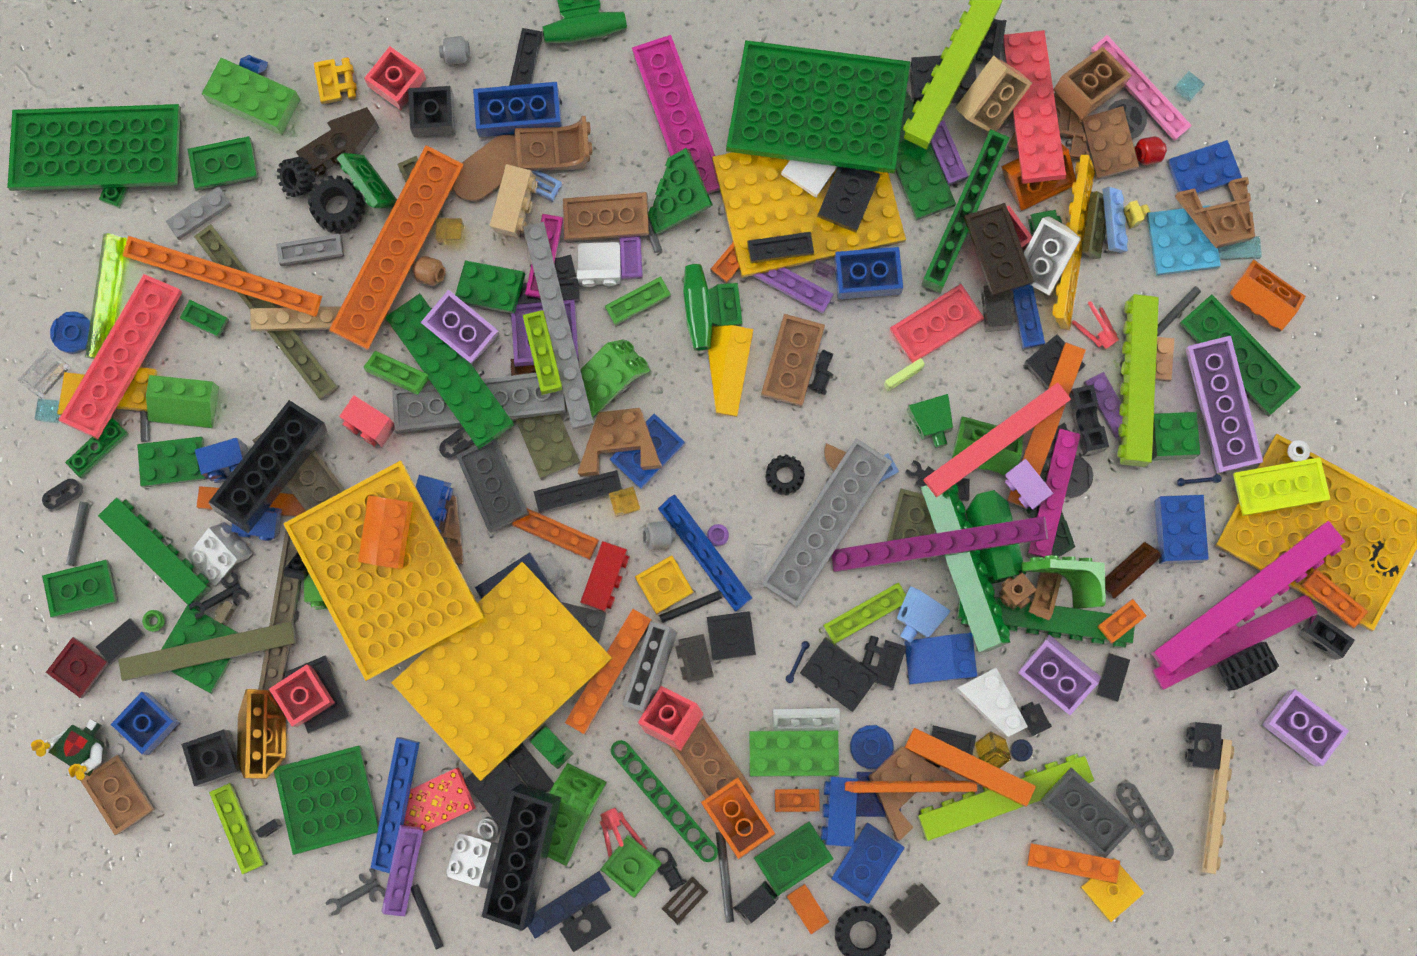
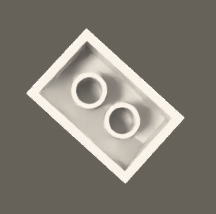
(1049, 253)

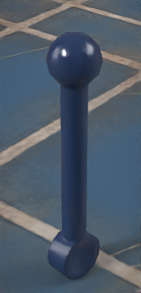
(1216, 479)
(805, 645)

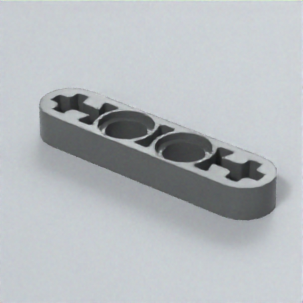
(1142, 823)

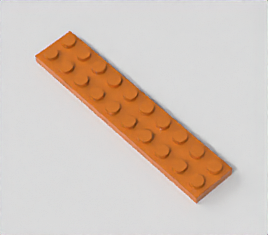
(396, 247)

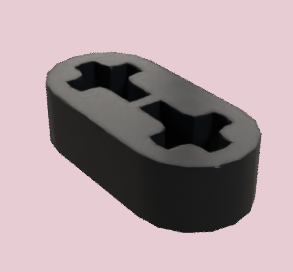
(453, 439)
(65, 498)

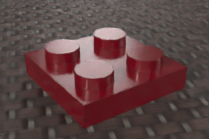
(77, 667)

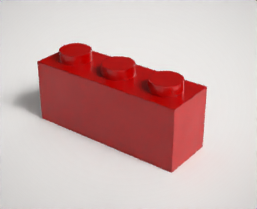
(605, 577)

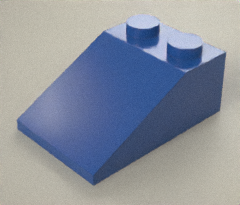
(941, 658)

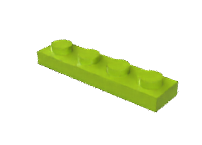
(542, 352)
(865, 613)
(236, 828)

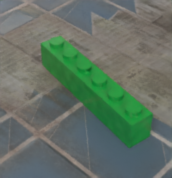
(154, 551)

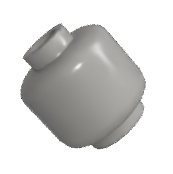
(454, 50)
(658, 535)

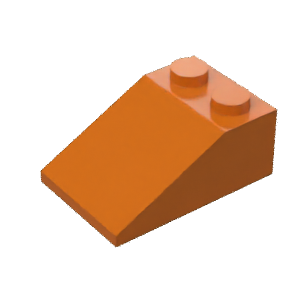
(738, 818)

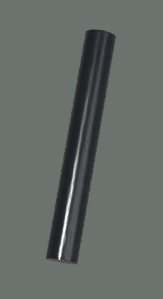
(690, 606)
(427, 918)

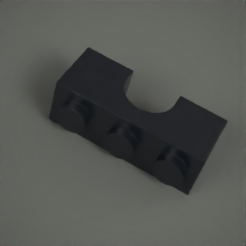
(1084, 409)

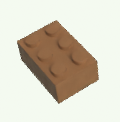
(1092, 82)

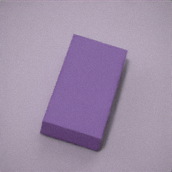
(631, 257)

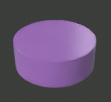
(718, 535)

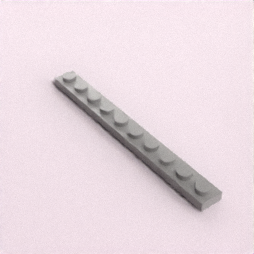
(558, 325)

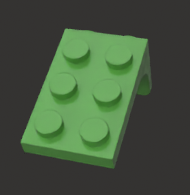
(611, 372)
(1084, 577)

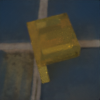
(448, 229)
(624, 501)
(993, 750)

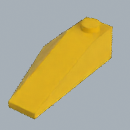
(728, 365)

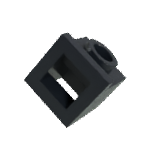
(1034, 727)

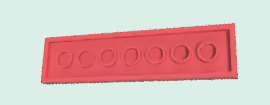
(1036, 111)
(120, 356)

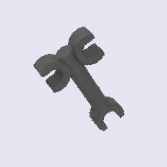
(371, 886)

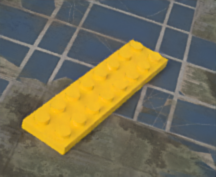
(1078, 210)

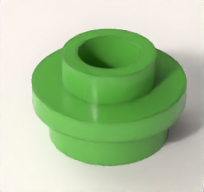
(147, 620)

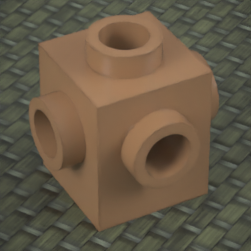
(1016, 592)

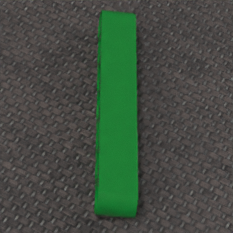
(654, 795)

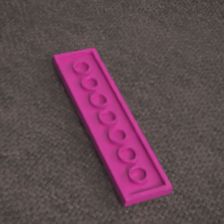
(675, 105)

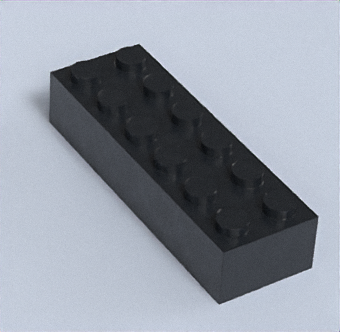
(268, 466)
(521, 857)

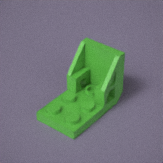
(579, 797)

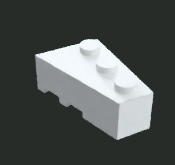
(994, 702)

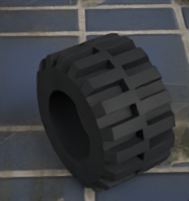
(327, 190)
(1247, 666)
(867, 914)

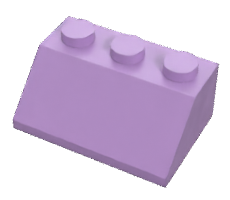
(460, 327)

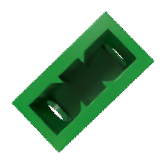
(932, 419)
(551, 746)

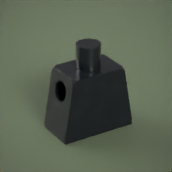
(756, 903)

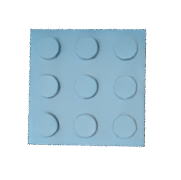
(1179, 243)

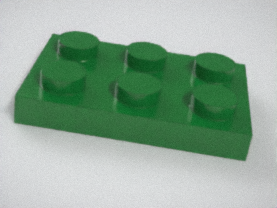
(222, 163)
(367, 180)
(490, 286)
(169, 462)
(79, 588)
(793, 858)

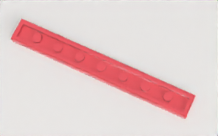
(996, 440)

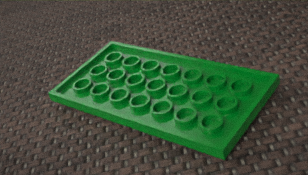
(94, 147)

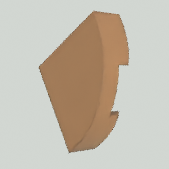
(833, 456)

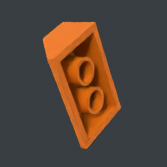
(1032, 193)
(1267, 295)
(385, 532)

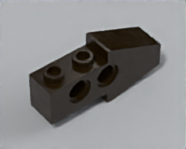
(353, 128)

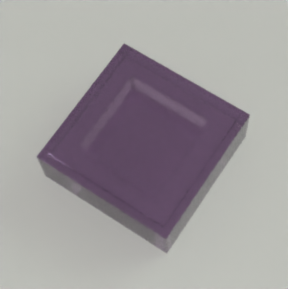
(823, 269)

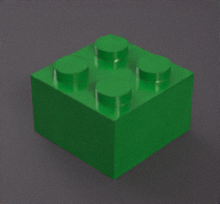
(1175, 436)

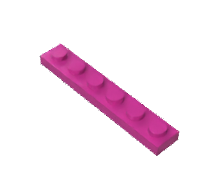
(1057, 481)

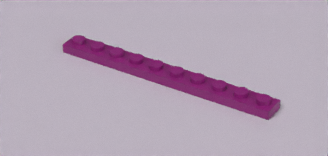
(940, 544)

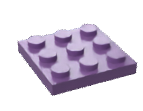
(521, 345)

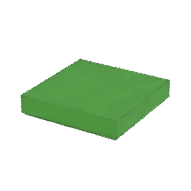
(631, 866)

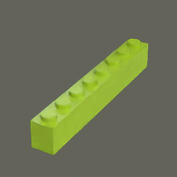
(951, 71)
(1139, 380)
(988, 804)

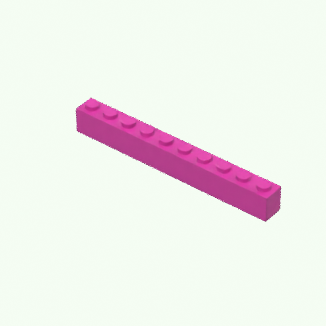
(1248, 597)

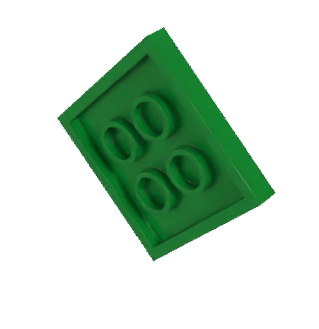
(189, 631)

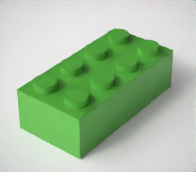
(251, 96)
(793, 753)

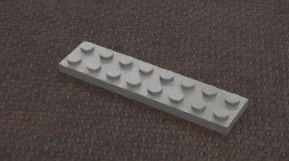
(516, 394)
(826, 522)

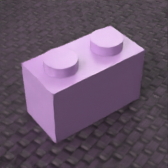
(1028, 484)

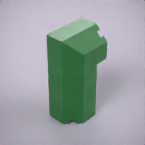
(1003, 561)

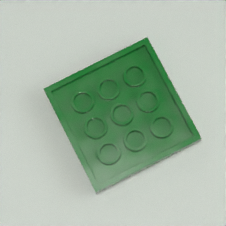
(326, 800)

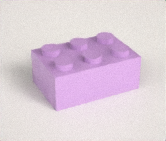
(1059, 675)
(1305, 727)

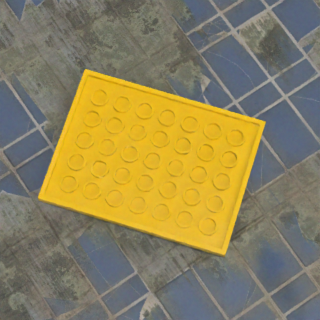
(768, 205)
(1359, 515)
(383, 609)
(503, 673)

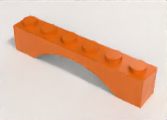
(602, 682)

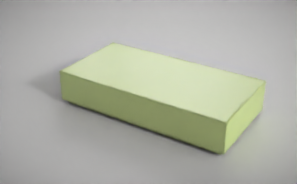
(904, 374)

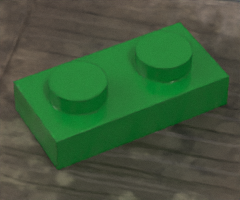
(204, 318)

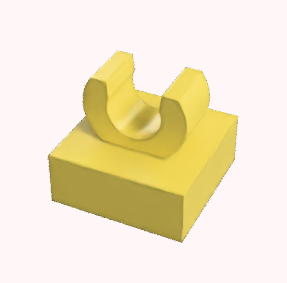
(1135, 213)

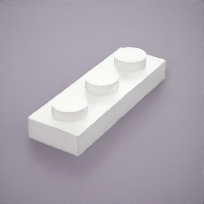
(806, 719)

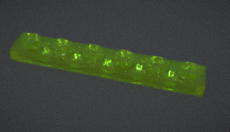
(105, 292)

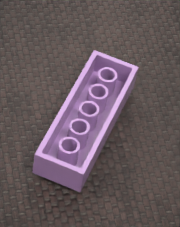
(1224, 404)

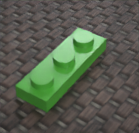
(637, 300)
(396, 372)

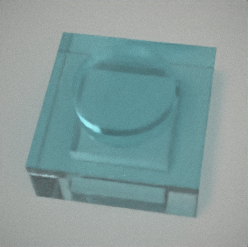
(1189, 86)
(47, 411)

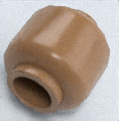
(428, 271)

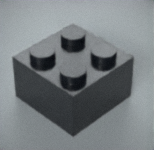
(431, 111)
(211, 758)

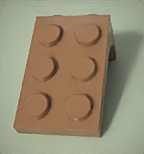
(554, 147)

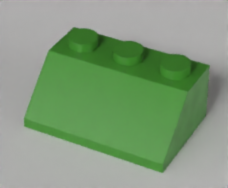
(181, 401)
(972, 430)

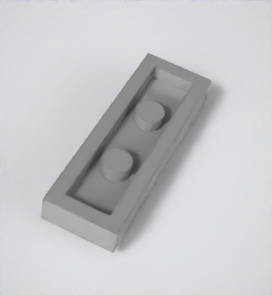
(198, 213)
(309, 249)

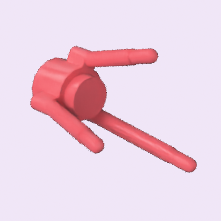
(1107, 336)
(612, 820)

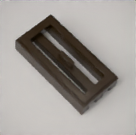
(671, 914)

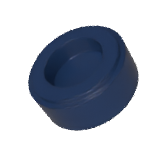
(1021, 750)

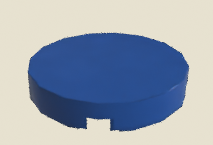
(70, 332)
(871, 746)

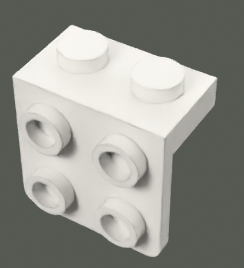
(599, 264)
(218, 552)
(472, 860)

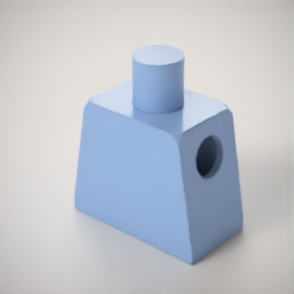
(920, 614)

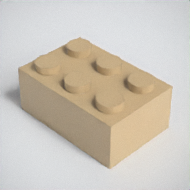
(993, 95)
(513, 201)

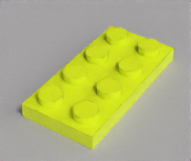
(1281, 486)

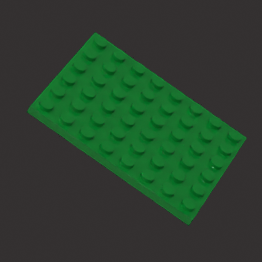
(818, 106)

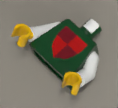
(74, 747)

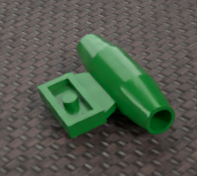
(582, 22)
(708, 306)

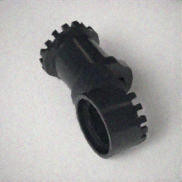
(822, 375)
(670, 871)

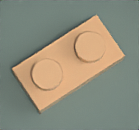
(1164, 359)

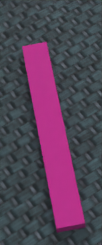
(1242, 638)

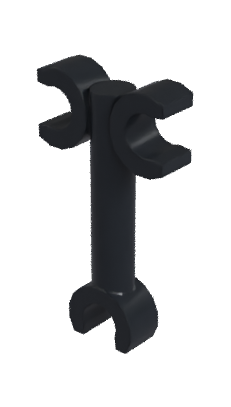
(232, 589)

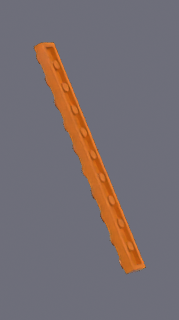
(222, 276)

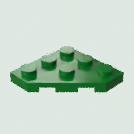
(678, 193)

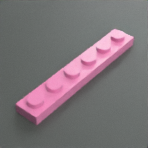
(1146, 93)

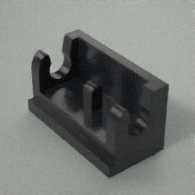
(992, 42)

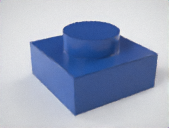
(253, 64)

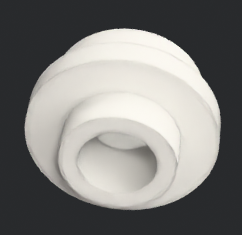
(1294, 455)
(484, 830)

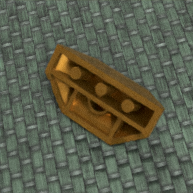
(260, 734)

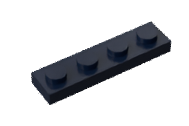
(568, 904)

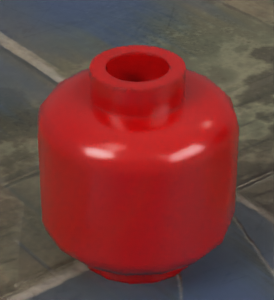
(1150, 150)

